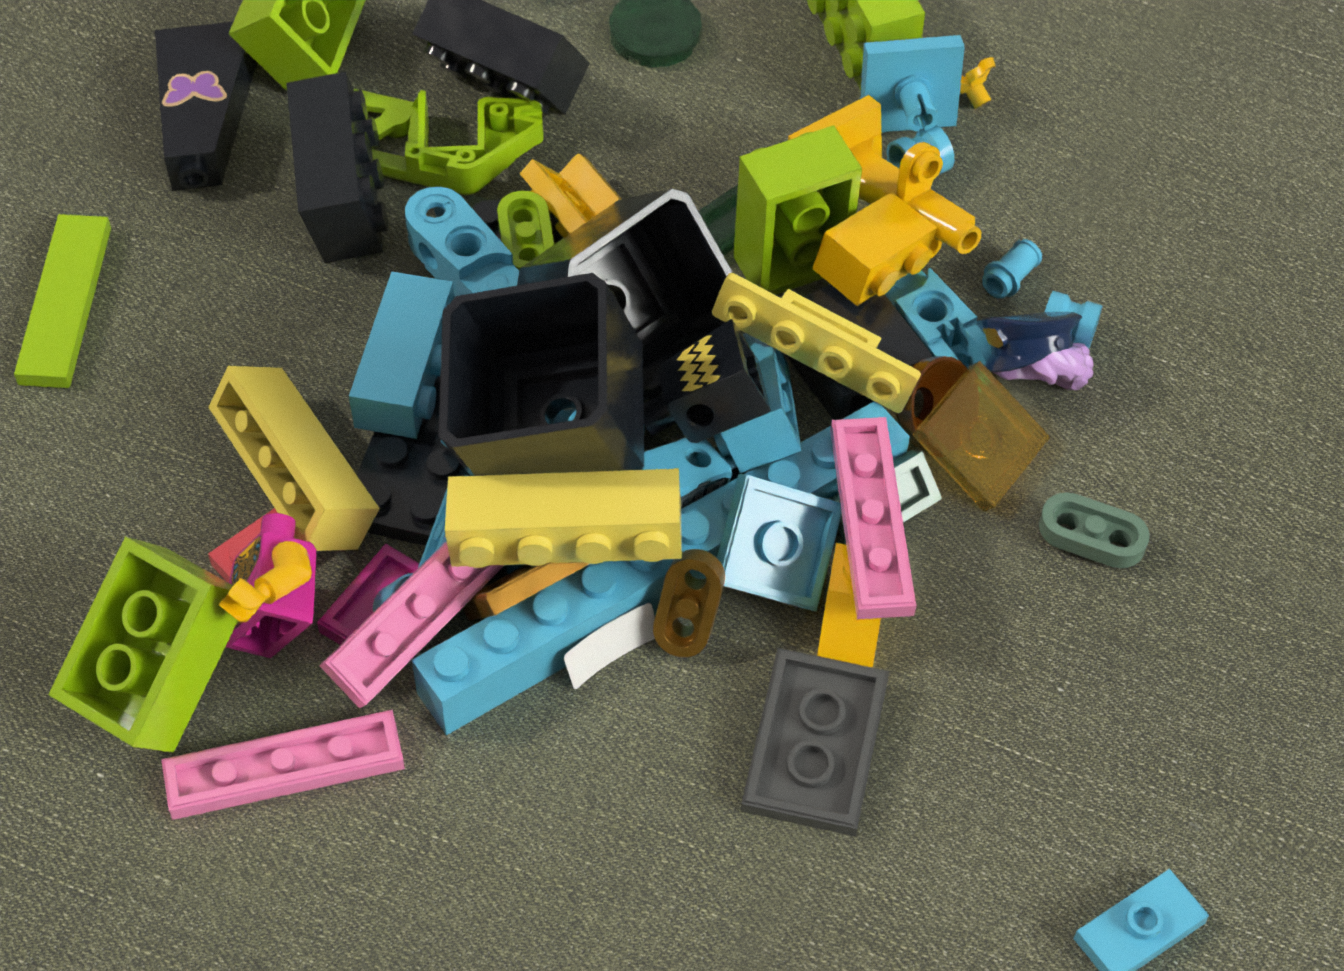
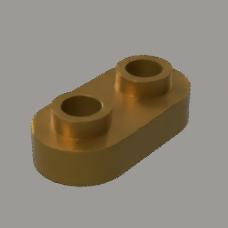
(689, 599)

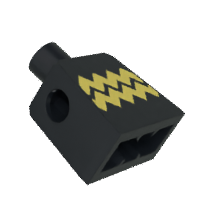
(709, 387)

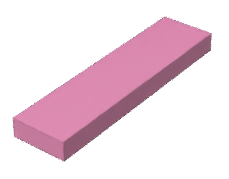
(872, 519)
(404, 625)
(282, 764)

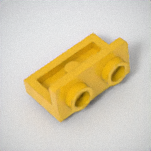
(572, 194)

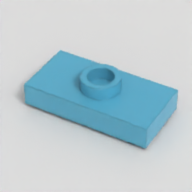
(1141, 925)

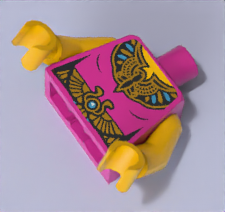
(271, 588)

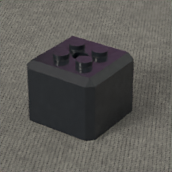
(656, 263)
(526, 356)

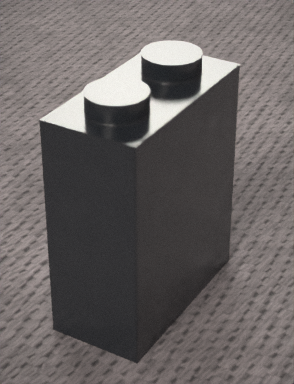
(875, 316)

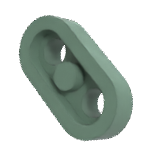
(1093, 530)

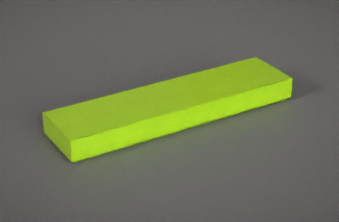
(63, 301)

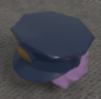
(1038, 348)

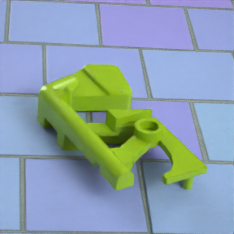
(504, 133)

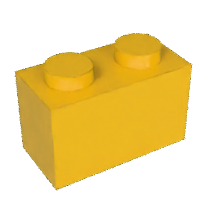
(875, 248)

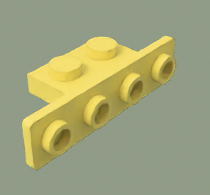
(817, 340)

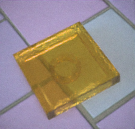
(981, 436)

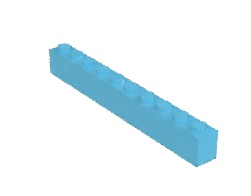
(531, 638)

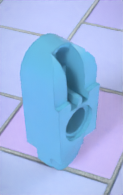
(457, 243)
(939, 318)

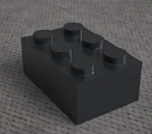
(502, 51)
(336, 167)

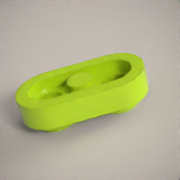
(532, 234)

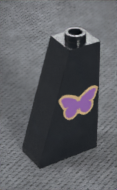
(202, 100)

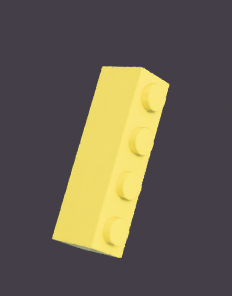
(293, 457)
(564, 518)

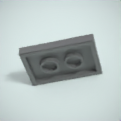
(815, 742)

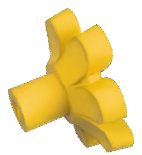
(972, 82)

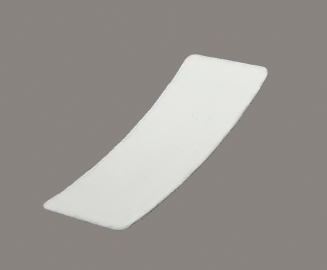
(609, 643)

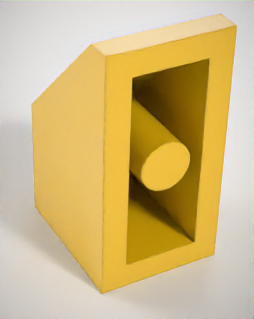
(842, 634)

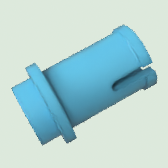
(1004, 276)

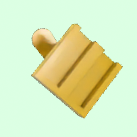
(912, 181)

